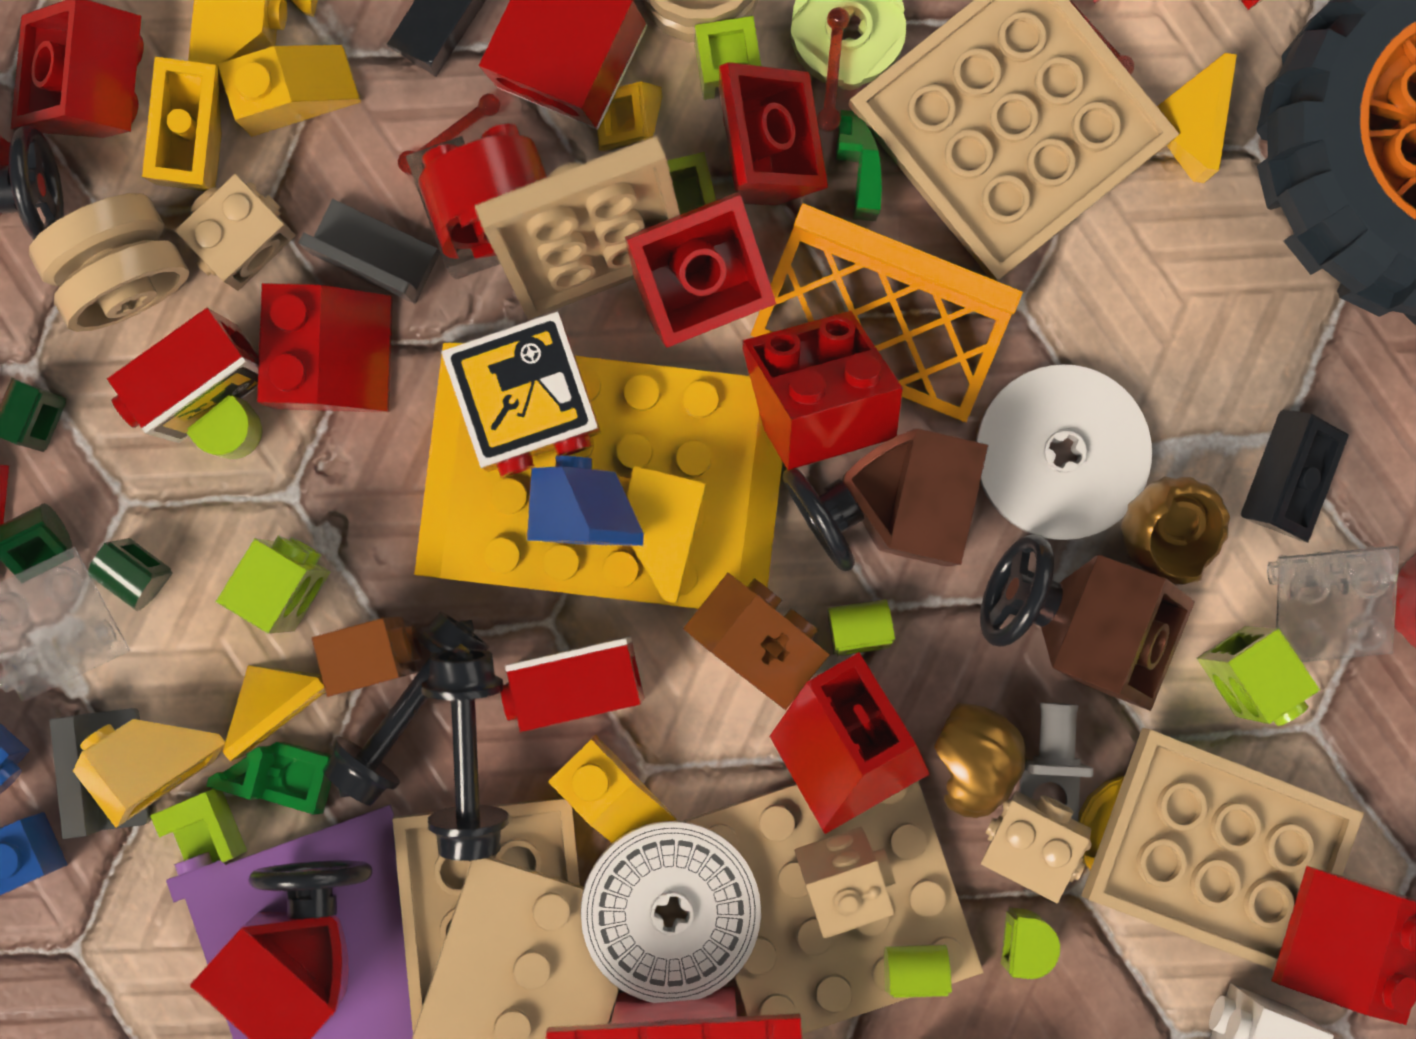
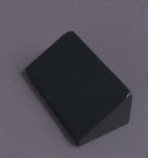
(433, 31)
(1294, 474)

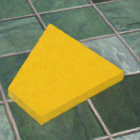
(1200, 118)
(266, 704)

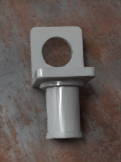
(1057, 755)

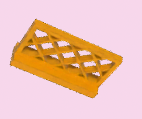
(912, 268)

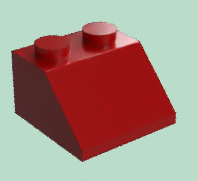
(77, 69)
(771, 133)
(699, 270)
(324, 348)
(1351, 946)

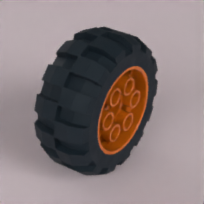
(1327, 166)

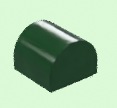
(29, 415)
(32, 538)
(129, 572)

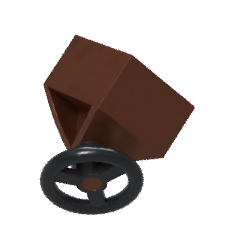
(907, 492)
(1099, 624)

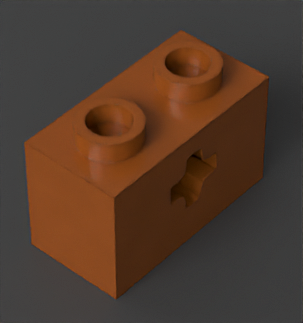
(756, 640)
(366, 654)

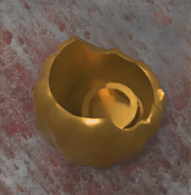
(1176, 528)
(982, 757)

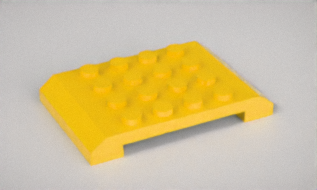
(648, 418)

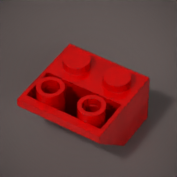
(822, 389)
(846, 744)

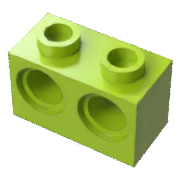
(274, 584)
(1259, 675)

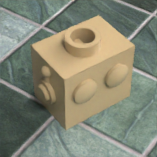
(234, 231)
(1037, 845)
(846, 881)

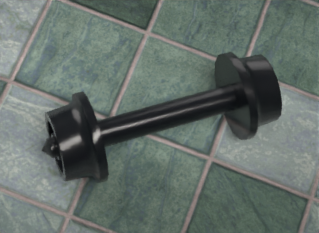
(360, 770)
(469, 828)

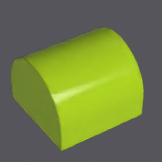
(228, 429)
(861, 627)
(1028, 945)
(917, 971)

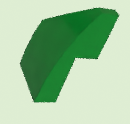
(858, 145)
(280, 775)

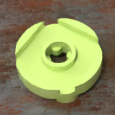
(861, 59)

